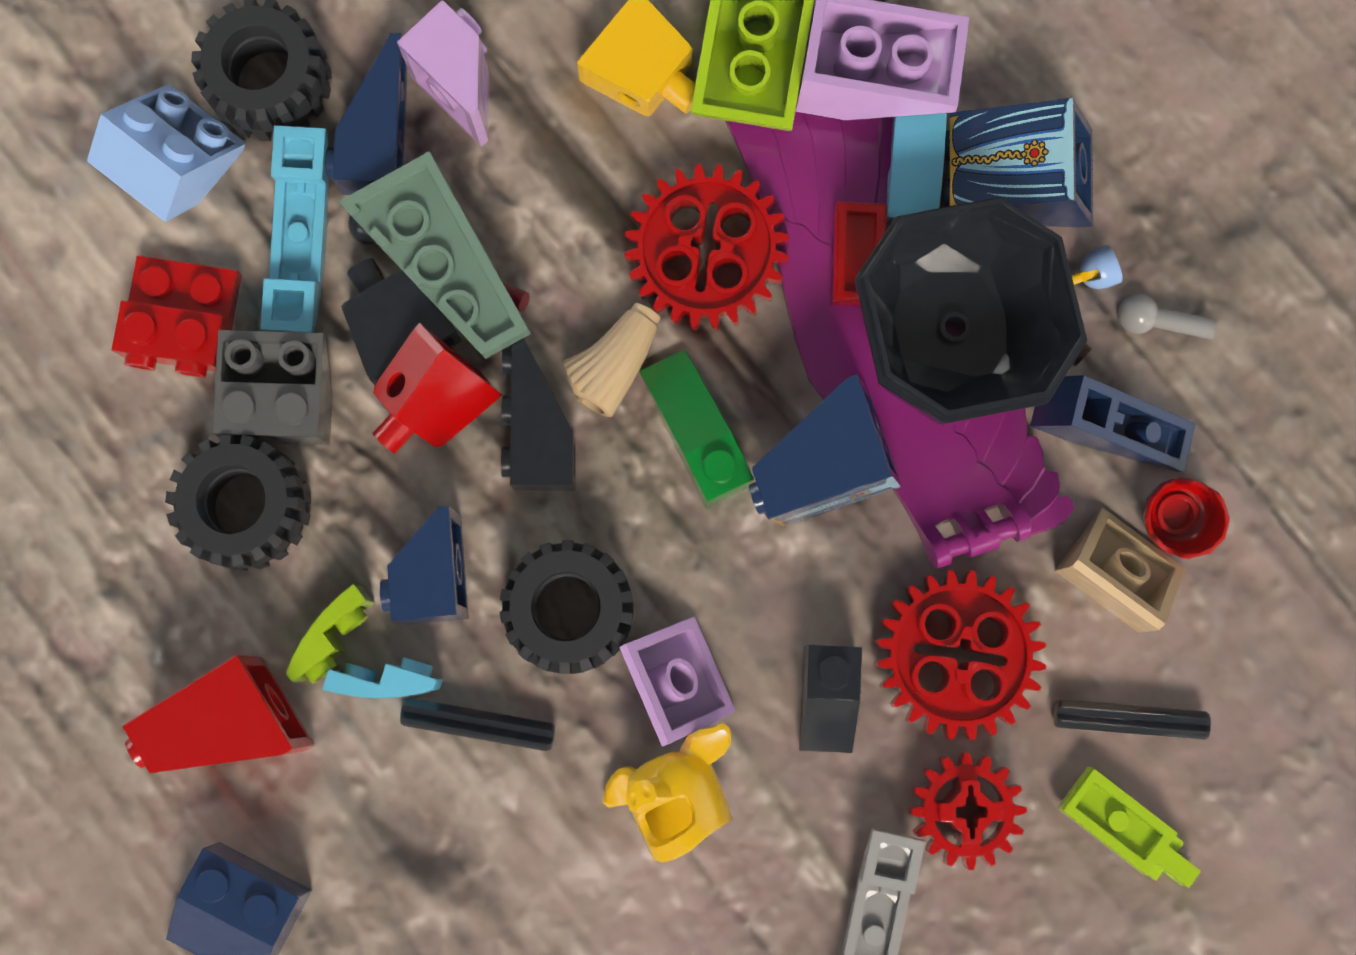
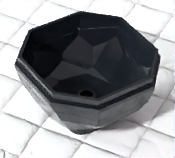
(994, 278)

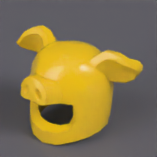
(675, 794)

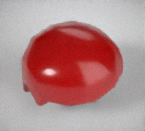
(1186, 518)

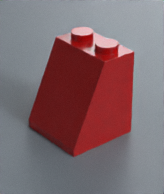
(218, 719)

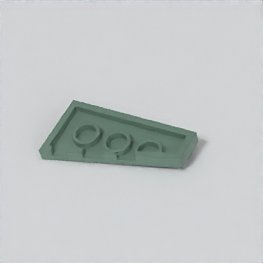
(434, 244)

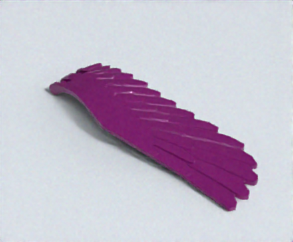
(942, 469)

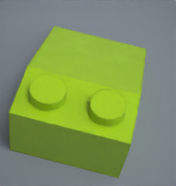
(752, 61)

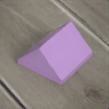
(677, 680)

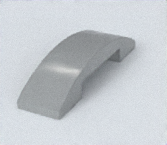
(883, 894)

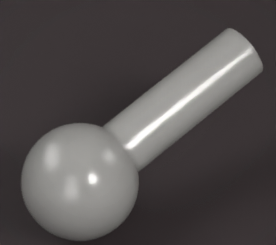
(1140, 314)

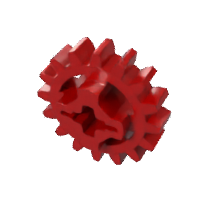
(967, 834)

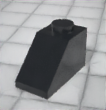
(830, 698)

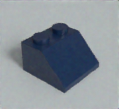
(428, 574)
(234, 906)

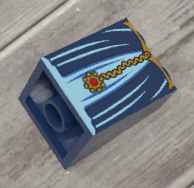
(1027, 155)
(826, 460)

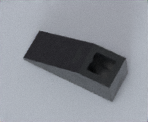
(540, 436)

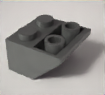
(273, 387)

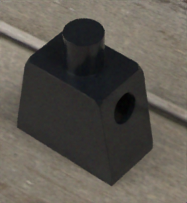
(387, 314)

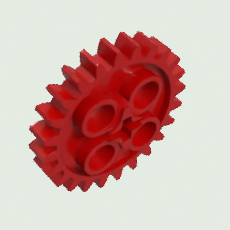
(752, 253)
(954, 701)

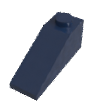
(373, 127)
(1115, 423)

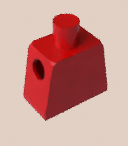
(429, 392)

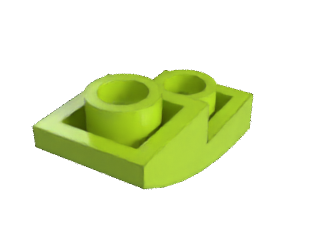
(319, 645)

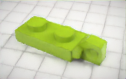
(1127, 828)

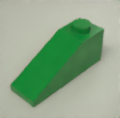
(697, 429)

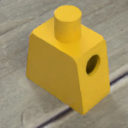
(640, 61)

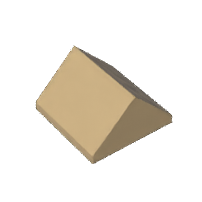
(1123, 573)

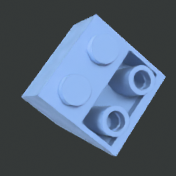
(163, 150)

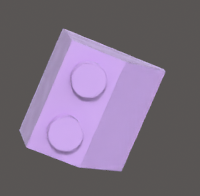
(451, 66)

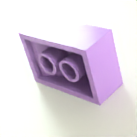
(881, 60)

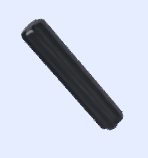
(1132, 719)
(477, 724)

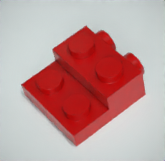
(175, 315)

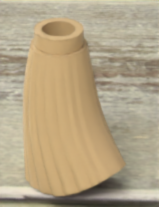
(608, 368)

